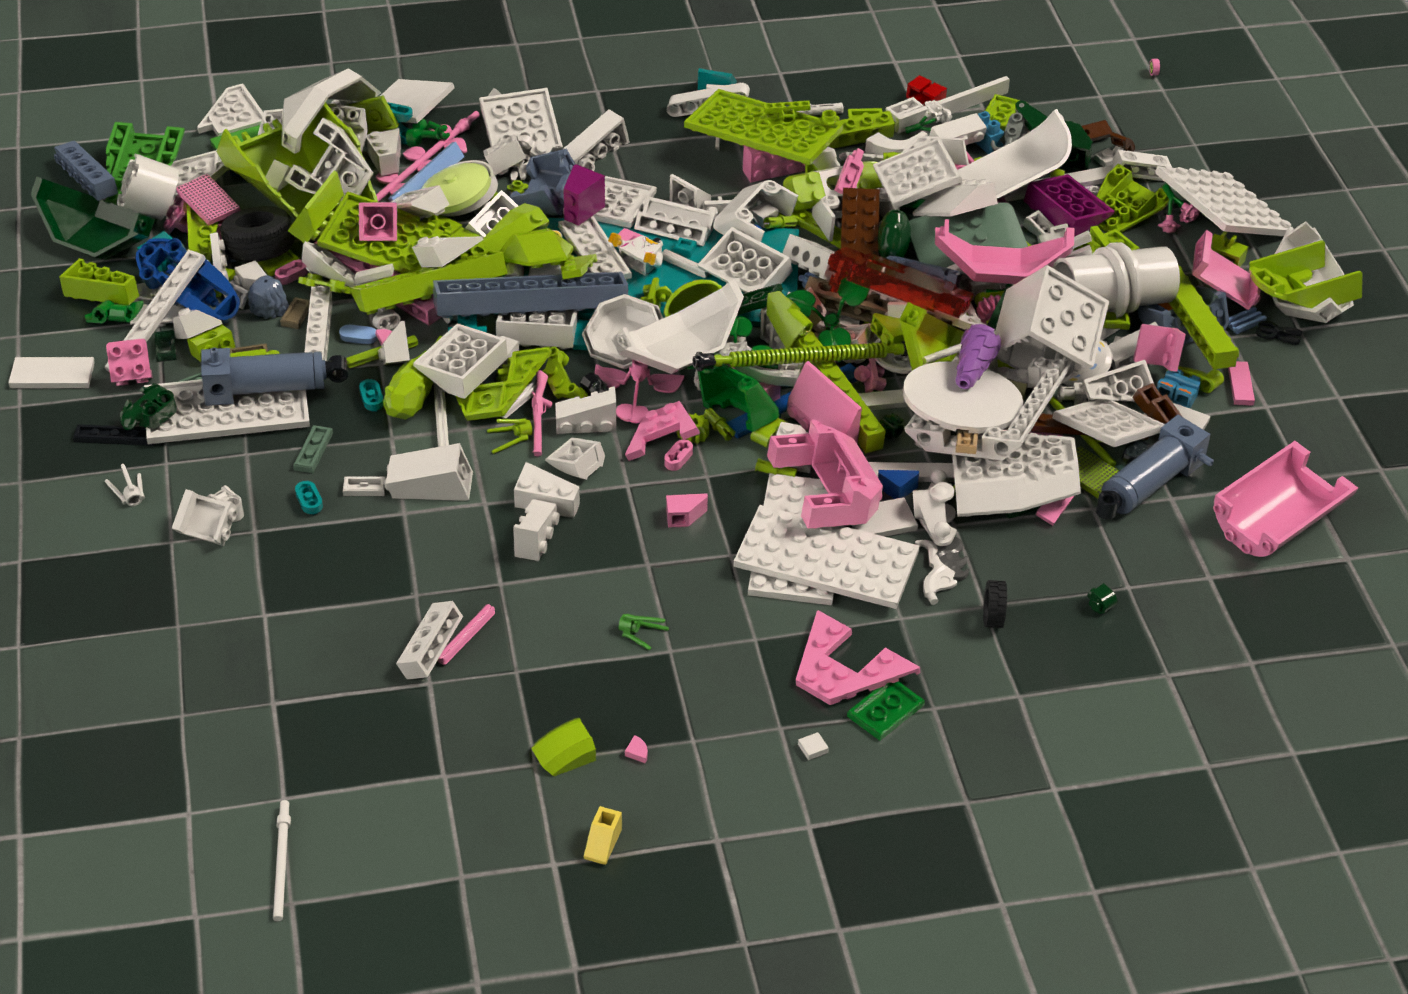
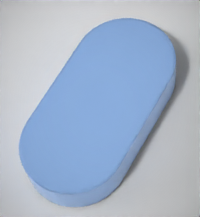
(358, 334)

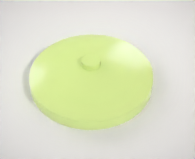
(461, 184)

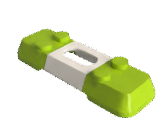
(813, 187)

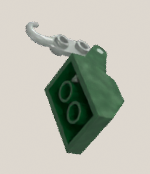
(1026, 114)

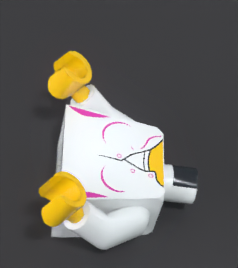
(639, 253)

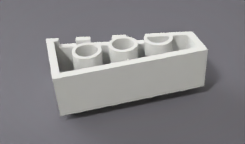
(599, 138)

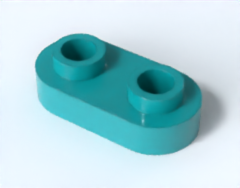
(371, 395)
(308, 497)

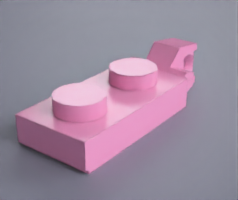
(851, 171)

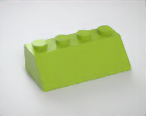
(318, 210)

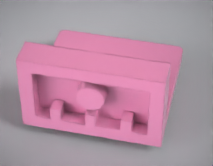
(1159, 346)

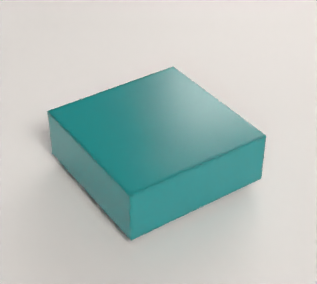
(685, 247)

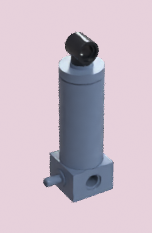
(228, 375)
(1179, 450)

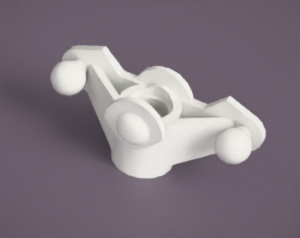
(932, 510)

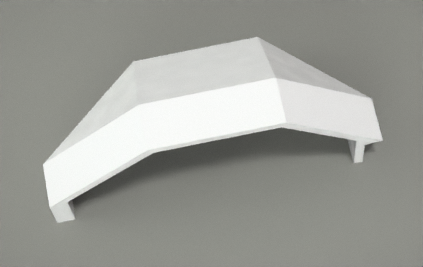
(304, 105)
(1328, 309)
(677, 338)

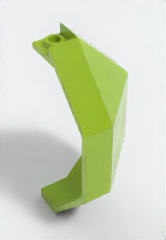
(928, 335)

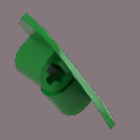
(114, 312)

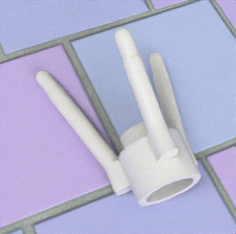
(132, 495)

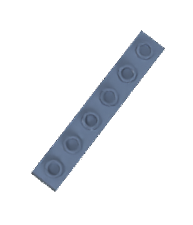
(85, 170)

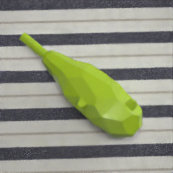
(407, 390)

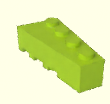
(98, 284)

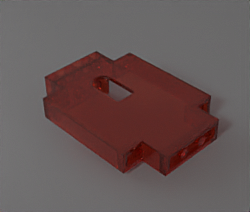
(897, 281)

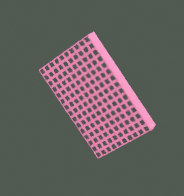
(207, 199)

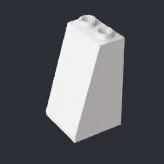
(430, 474)

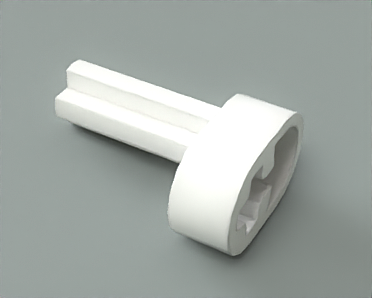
(386, 319)

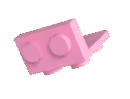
(128, 361)

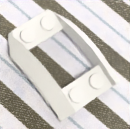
(783, 376)

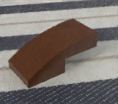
(1122, 141)

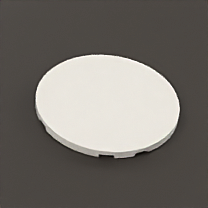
(936, 397)

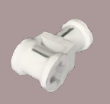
(1074, 393)

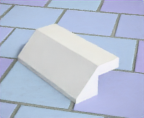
(675, 220)

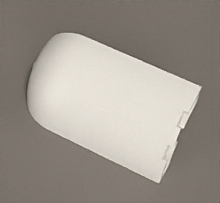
(1024, 159)

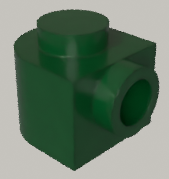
(1102, 598)

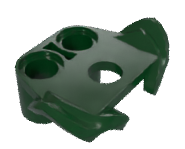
(154, 413)

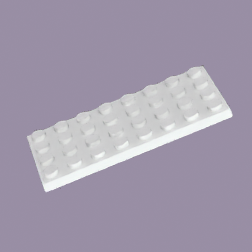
(247, 415)
(788, 495)
(827, 557)

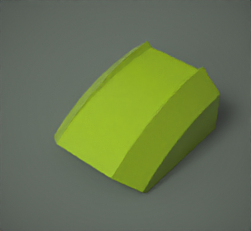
(565, 748)

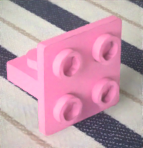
(176, 216)

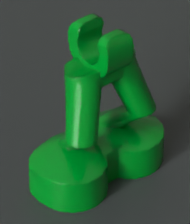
(421, 130)

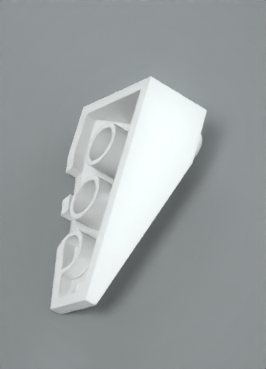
(324, 263)

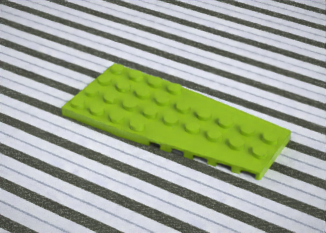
(343, 237)

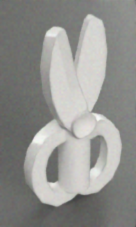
(520, 170)

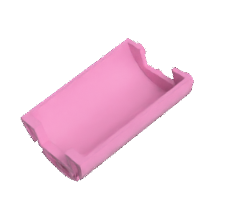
(1277, 502)

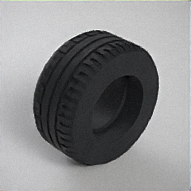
(257, 234)

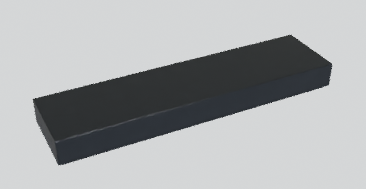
(110, 435)

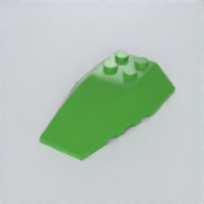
(125, 143)

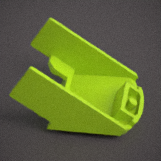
(1286, 271)

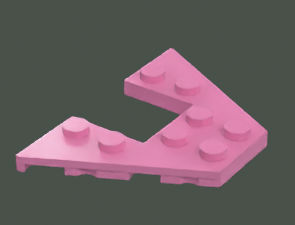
(834, 681)

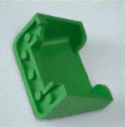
(731, 387)

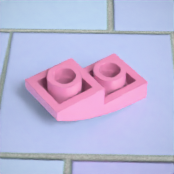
(1052, 511)

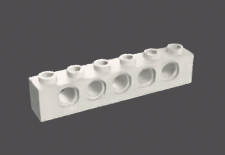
(319, 320)

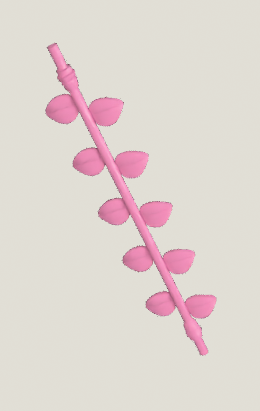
(421, 158)

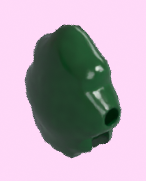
(894, 234)

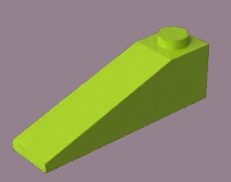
(517, 220)

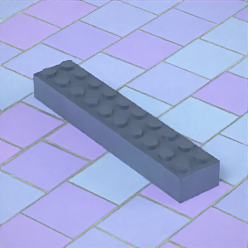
(525, 293)

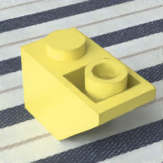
(603, 835)

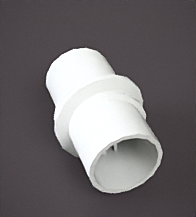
(1125, 275)

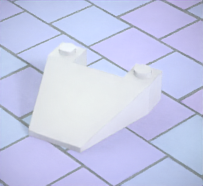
(339, 156)

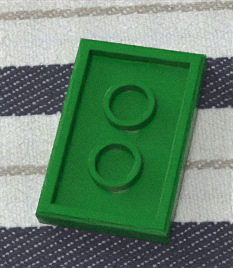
(885, 709)

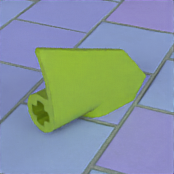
(787, 318)

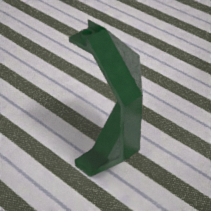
(86, 223)

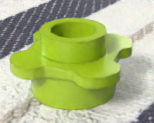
(829, 117)
(517, 185)

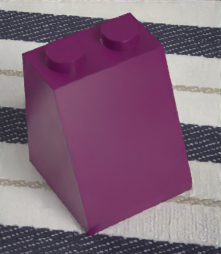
(583, 194)

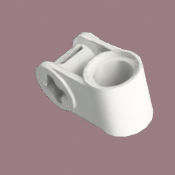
(227, 494)

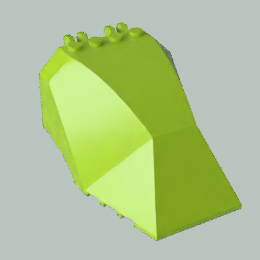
(255, 156)

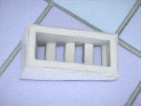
(1034, 222)

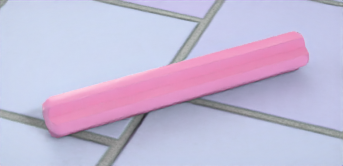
(466, 634)

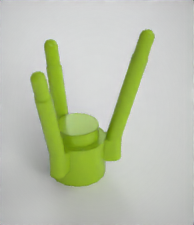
(520, 427)

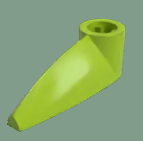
(1208, 381)

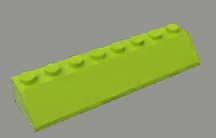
(419, 283)

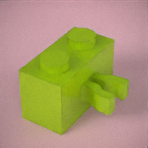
(1229, 248)

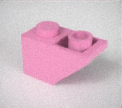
(685, 509)

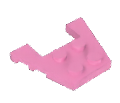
(658, 424)

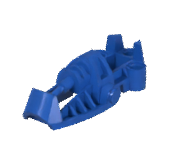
(200, 290)

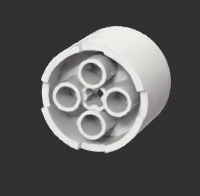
(148, 187)

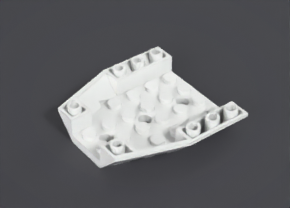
(1018, 482)

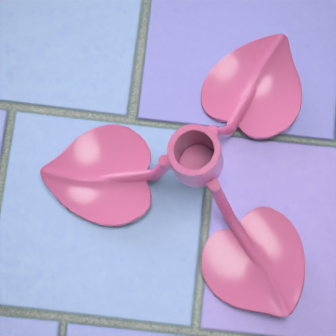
(614, 377)

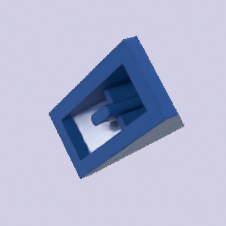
(898, 482)

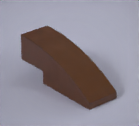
(1154, 404)

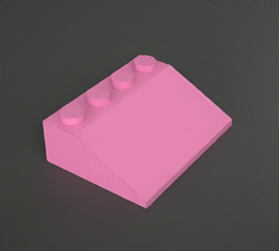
(821, 400)

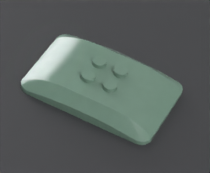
(985, 226)

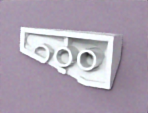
(1118, 383)

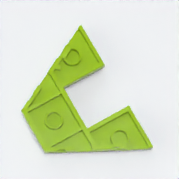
(497, 398)

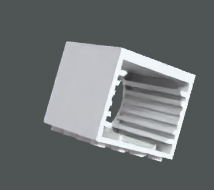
(1051, 320)

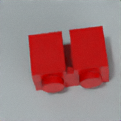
(924, 90)

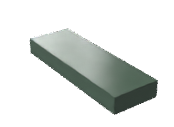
(313, 449)

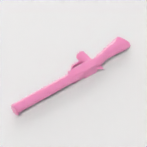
(539, 404)

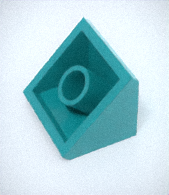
(714, 78)

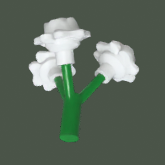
(933, 108)

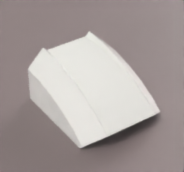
(578, 457)

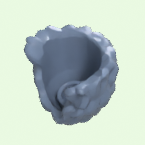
(267, 298)

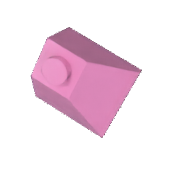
(378, 221)

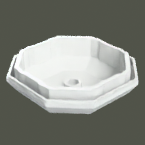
(610, 319)

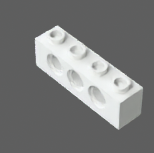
(429, 640)

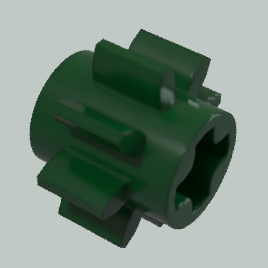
(892, 425)

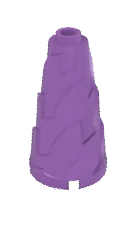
(977, 351)

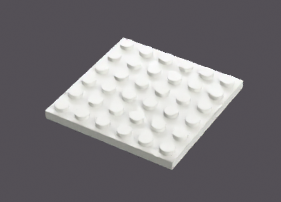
(1224, 201)

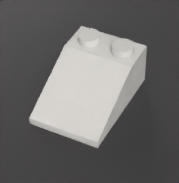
(441, 251)

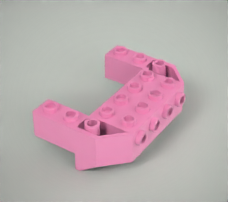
(843, 470)

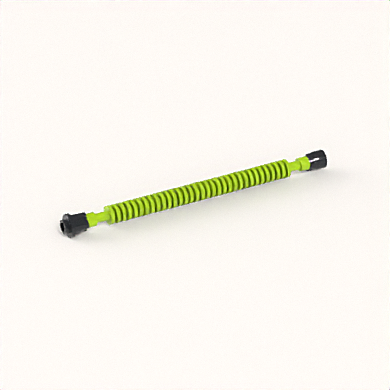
(798, 355)

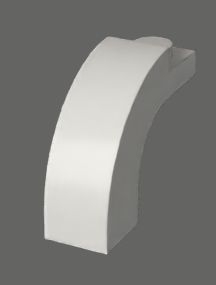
(880, 144)

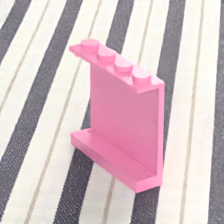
(1223, 274)

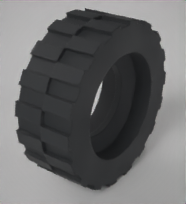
(995, 604)

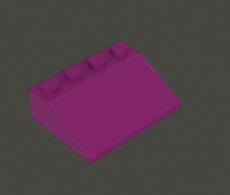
(1067, 202)

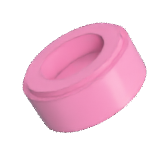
(1154, 67)

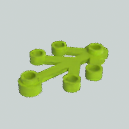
(314, 280)

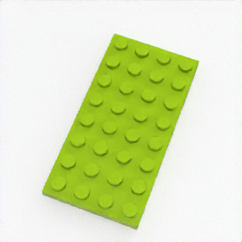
(746, 123)

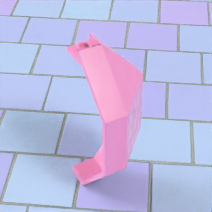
(1002, 263)

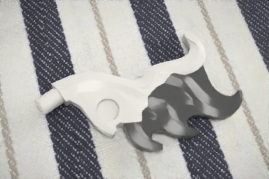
(945, 566)

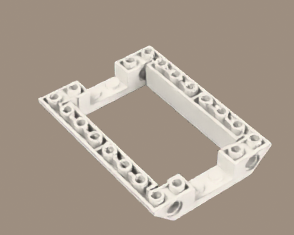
(998, 444)

